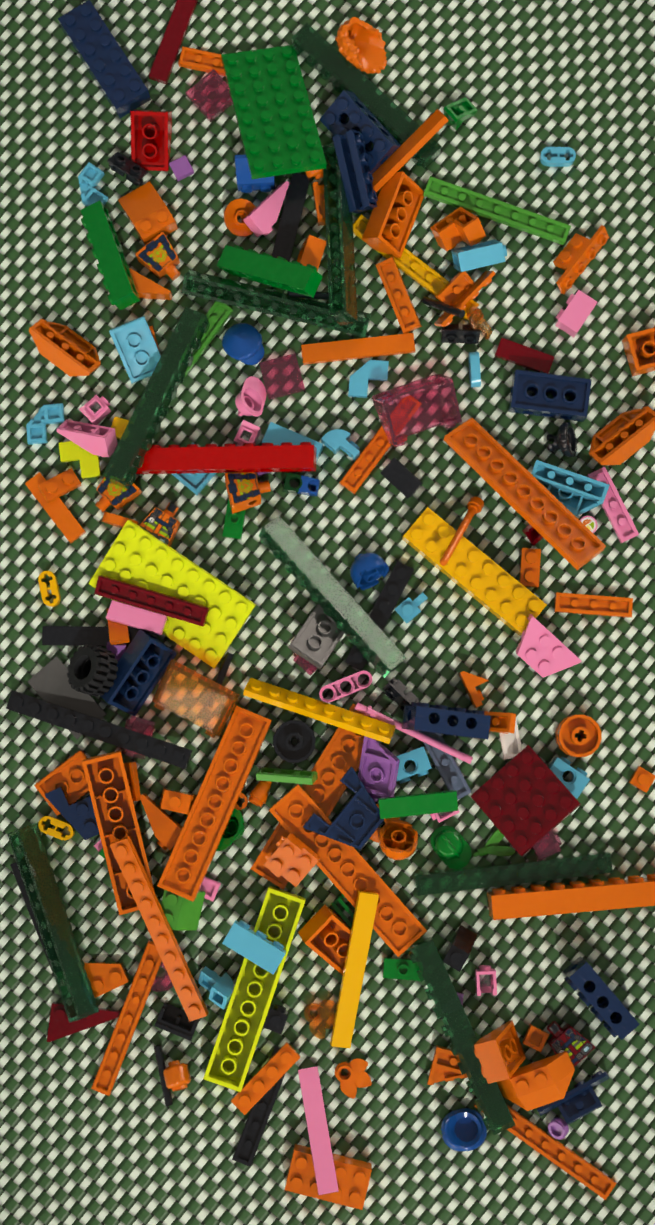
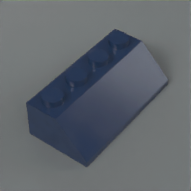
(139, 672)

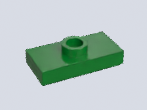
(233, 523)
(400, 969)

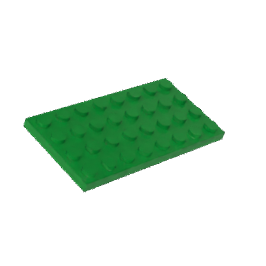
(273, 112)

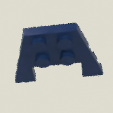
(78, 814)
(355, 821)

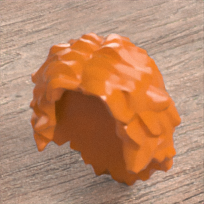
(362, 45)

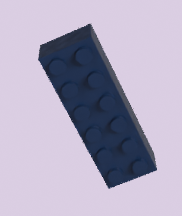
(104, 59)

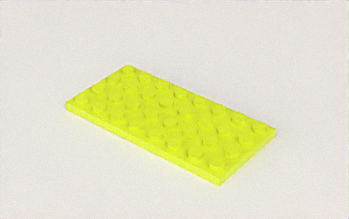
(152, 564)

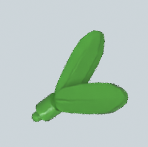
(492, 847)

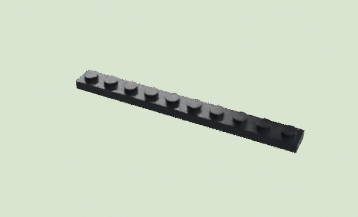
(99, 729)

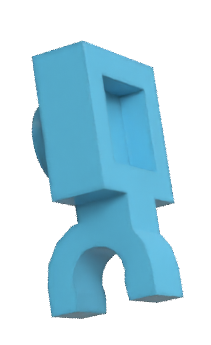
(409, 609)

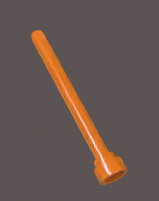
(474, 506)

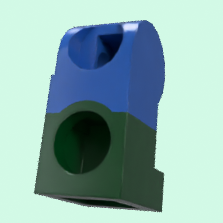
(301, 484)

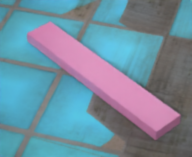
(318, 1131)

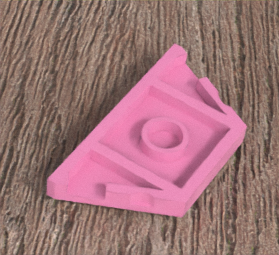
(544, 650)

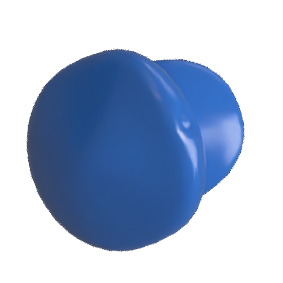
(243, 343)
(463, 1130)

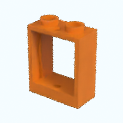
(311, 251)

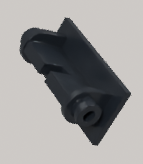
(123, 165)
(453, 334)
(394, 691)

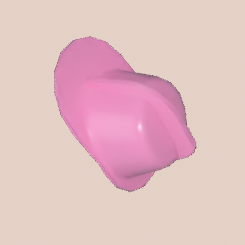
(251, 398)

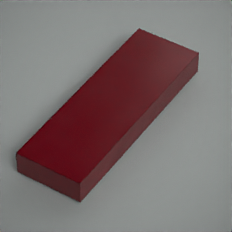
(524, 356)

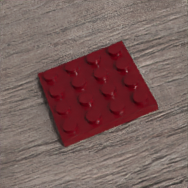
(525, 800)

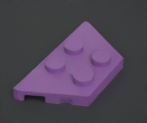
(378, 769)

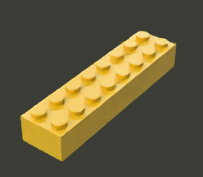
(474, 572)

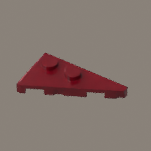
(60, 1026)

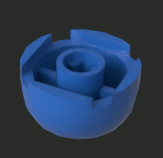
(367, 569)

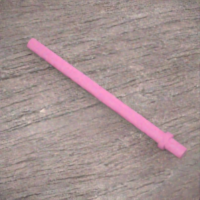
(368, 711)

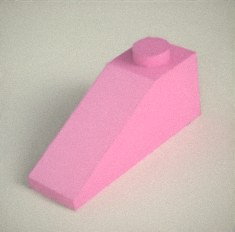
(266, 213)
(93, 438)

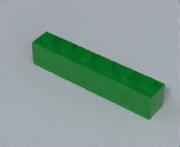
(109, 255)
(269, 270)

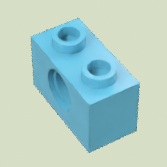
(421, 762)
(578, 779)

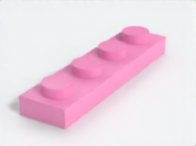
(615, 508)

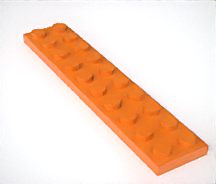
(525, 493)
(339, 755)
(214, 804)
(349, 871)

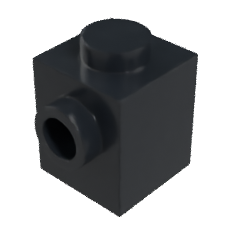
(276, 1018)

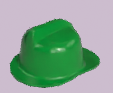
(233, 830)
(451, 847)

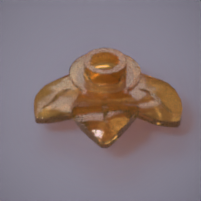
(477, 321)
(324, 1018)

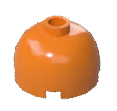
(398, 840)

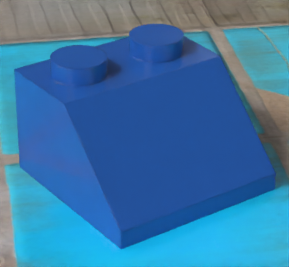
(244, 179)

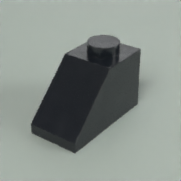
(459, 948)

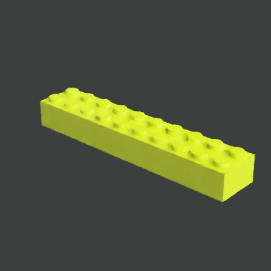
(253, 994)

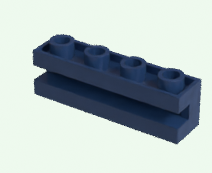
(355, 172)

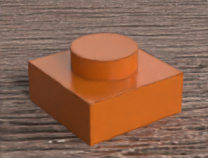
(642, 779)
(535, 1038)

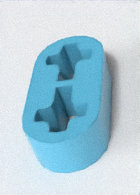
(557, 156)
(474, 369)

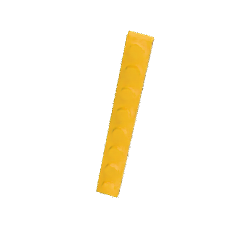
(319, 710)

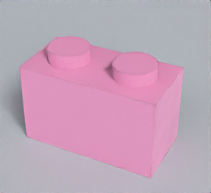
(576, 313)

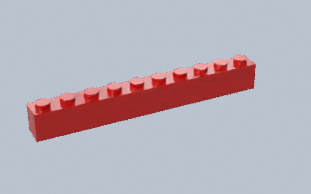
(229, 458)

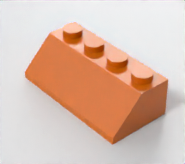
(394, 215)

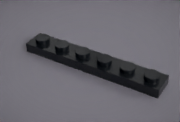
(383, 607)

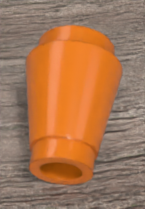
(259, 794)

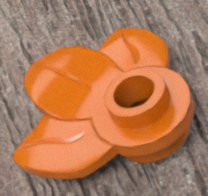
(355, 1078)

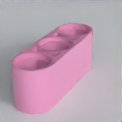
(355, 686)

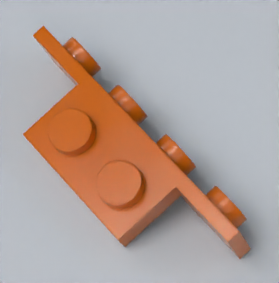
(577, 256)
(459, 292)

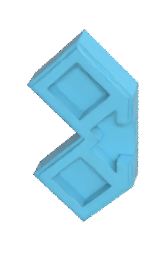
(88, 180)
(369, 371)
(47, 415)

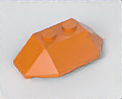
(65, 348)
(623, 436)
(539, 1082)

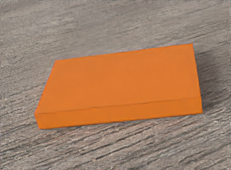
(69, 776)

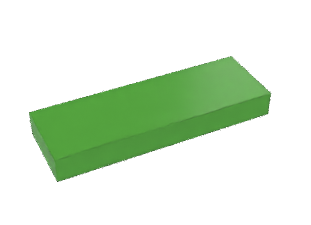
(287, 775)

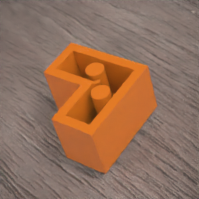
(458, 227)

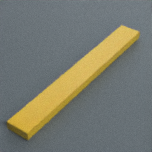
(414, 267)
(354, 969)

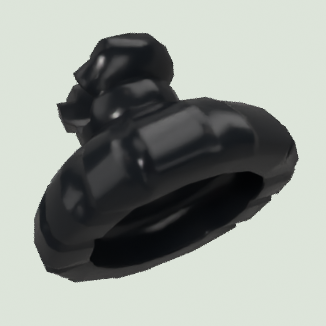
(564, 440)

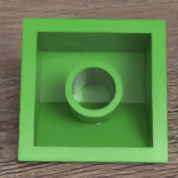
(181, 912)

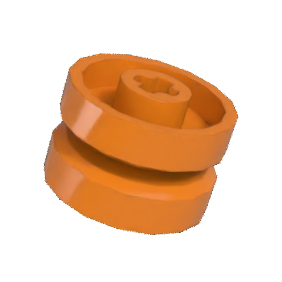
(589, 735)

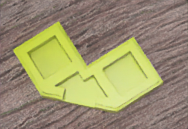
(88, 462)

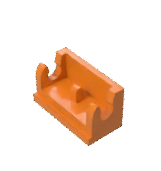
(318, 192)

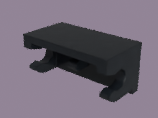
(401, 478)
(176, 1021)

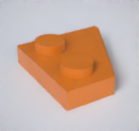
(105, 976)
(444, 1066)

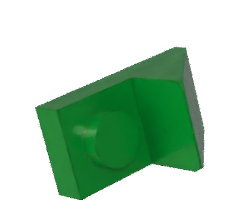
(459, 111)

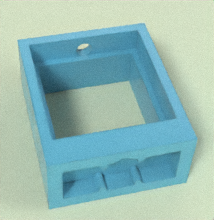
(478, 255)

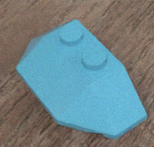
(571, 489)

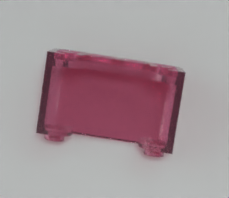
(417, 407)

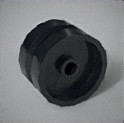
(288, 751)

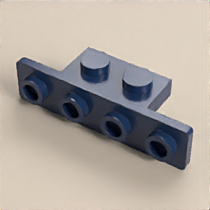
(579, 1100)

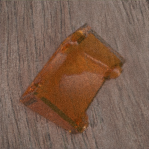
(195, 698)

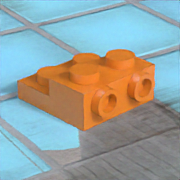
(291, 859)

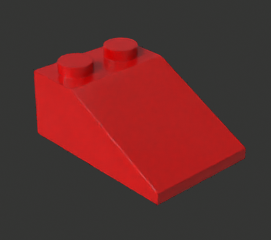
(151, 139)

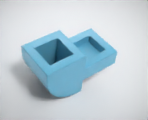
(337, 440)
(219, 987)

